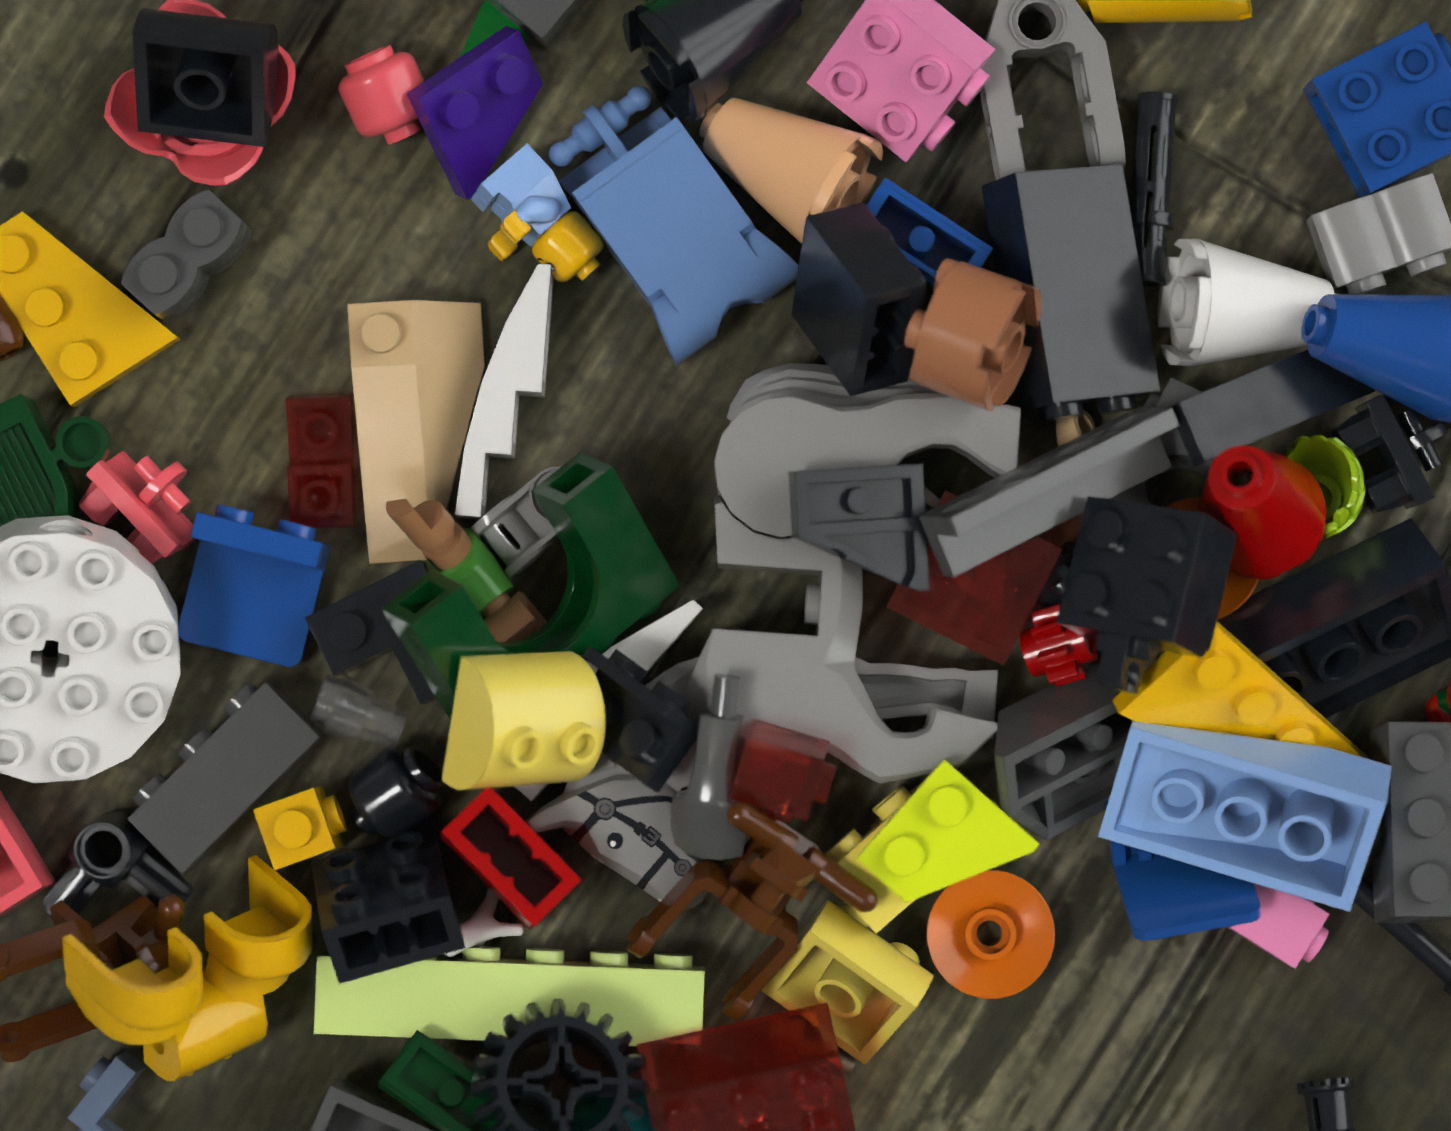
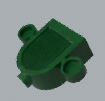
(35, 468)

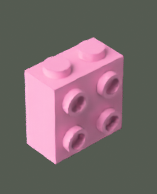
(903, 72)

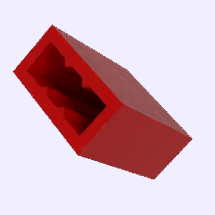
(509, 858)

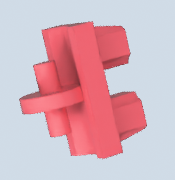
(145, 498)

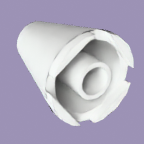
(1231, 304)

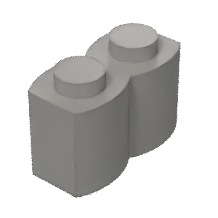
(1382, 234)

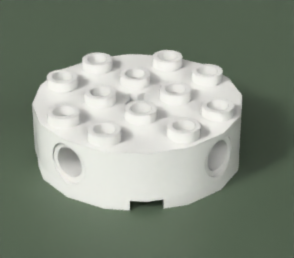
(114, 646)

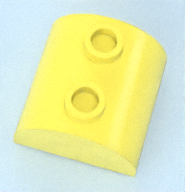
(524, 721)
(860, 975)

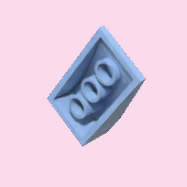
(1250, 808)

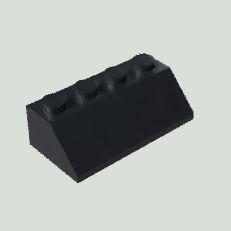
(1353, 620)

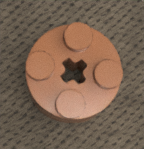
(973, 334)

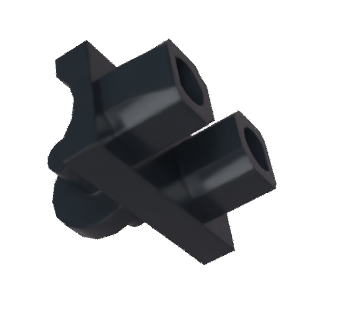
(1403, 479)

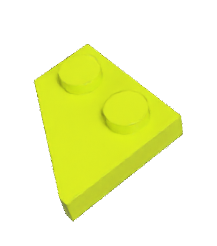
(943, 837)

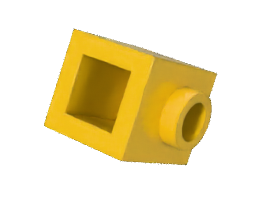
(300, 826)

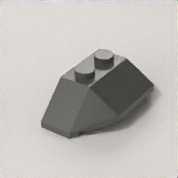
(1059, 754)

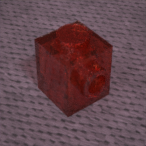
(783, 772)

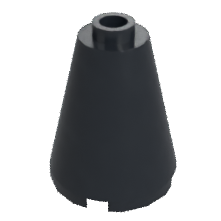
(704, 46)

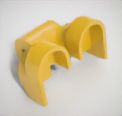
(191, 1015)

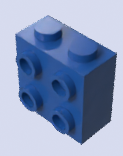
(1388, 109)

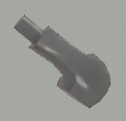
(700, 811)

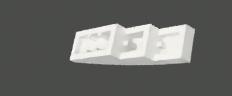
(514, 371)

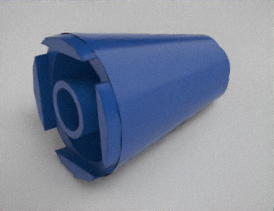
(1388, 344)

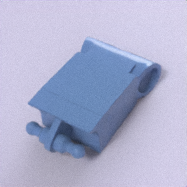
(669, 221)

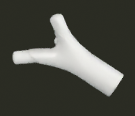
(484, 927)

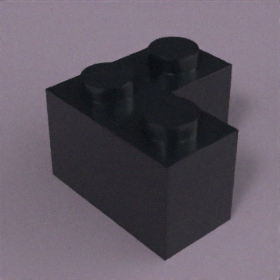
(359, 632)

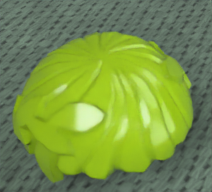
(1337, 475)

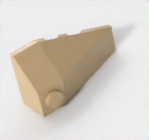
(413, 402)

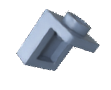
(105, 1087)

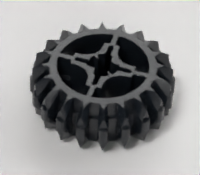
(587, 1084)

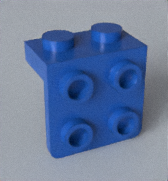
(253, 586)
(1177, 897)

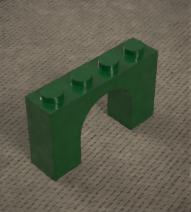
(611, 583)

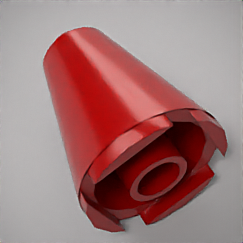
(1270, 506)

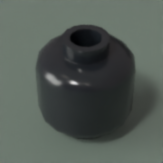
(395, 791)

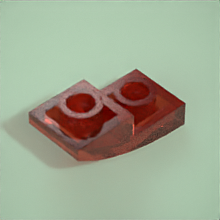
(321, 460)

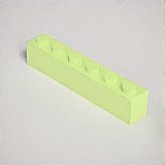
(476, 991)

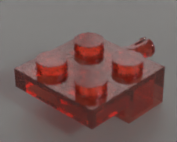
(984, 604)

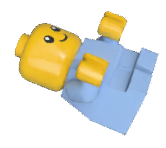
(536, 210)

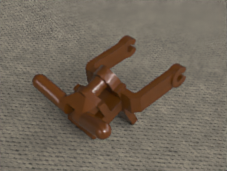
(756, 889)
(122, 938)

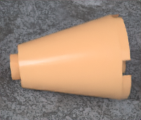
(789, 160)

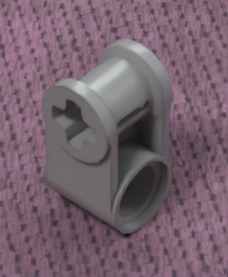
(525, 522)

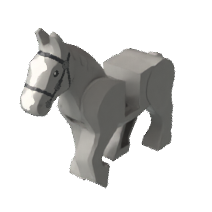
(806, 683)

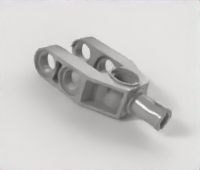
(1091, 74)

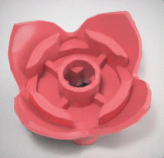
(197, 159)

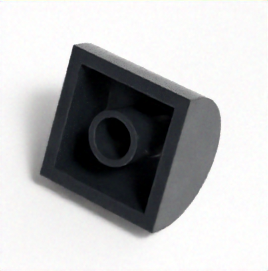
(205, 76)

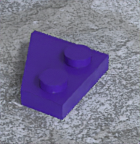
(476, 107)

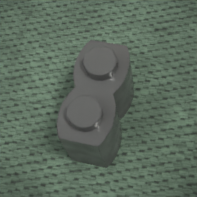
(175, 269)

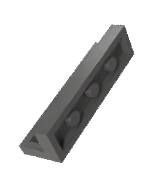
(1048, 489)

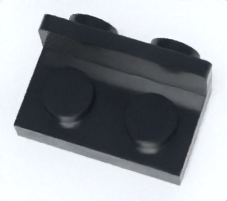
(642, 725)

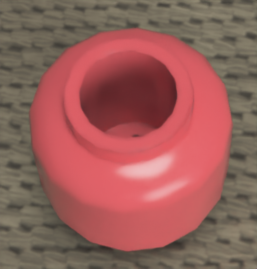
(378, 91)

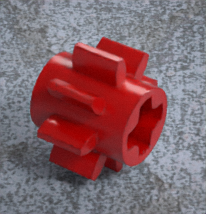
(1055, 649)

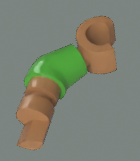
(467, 560)

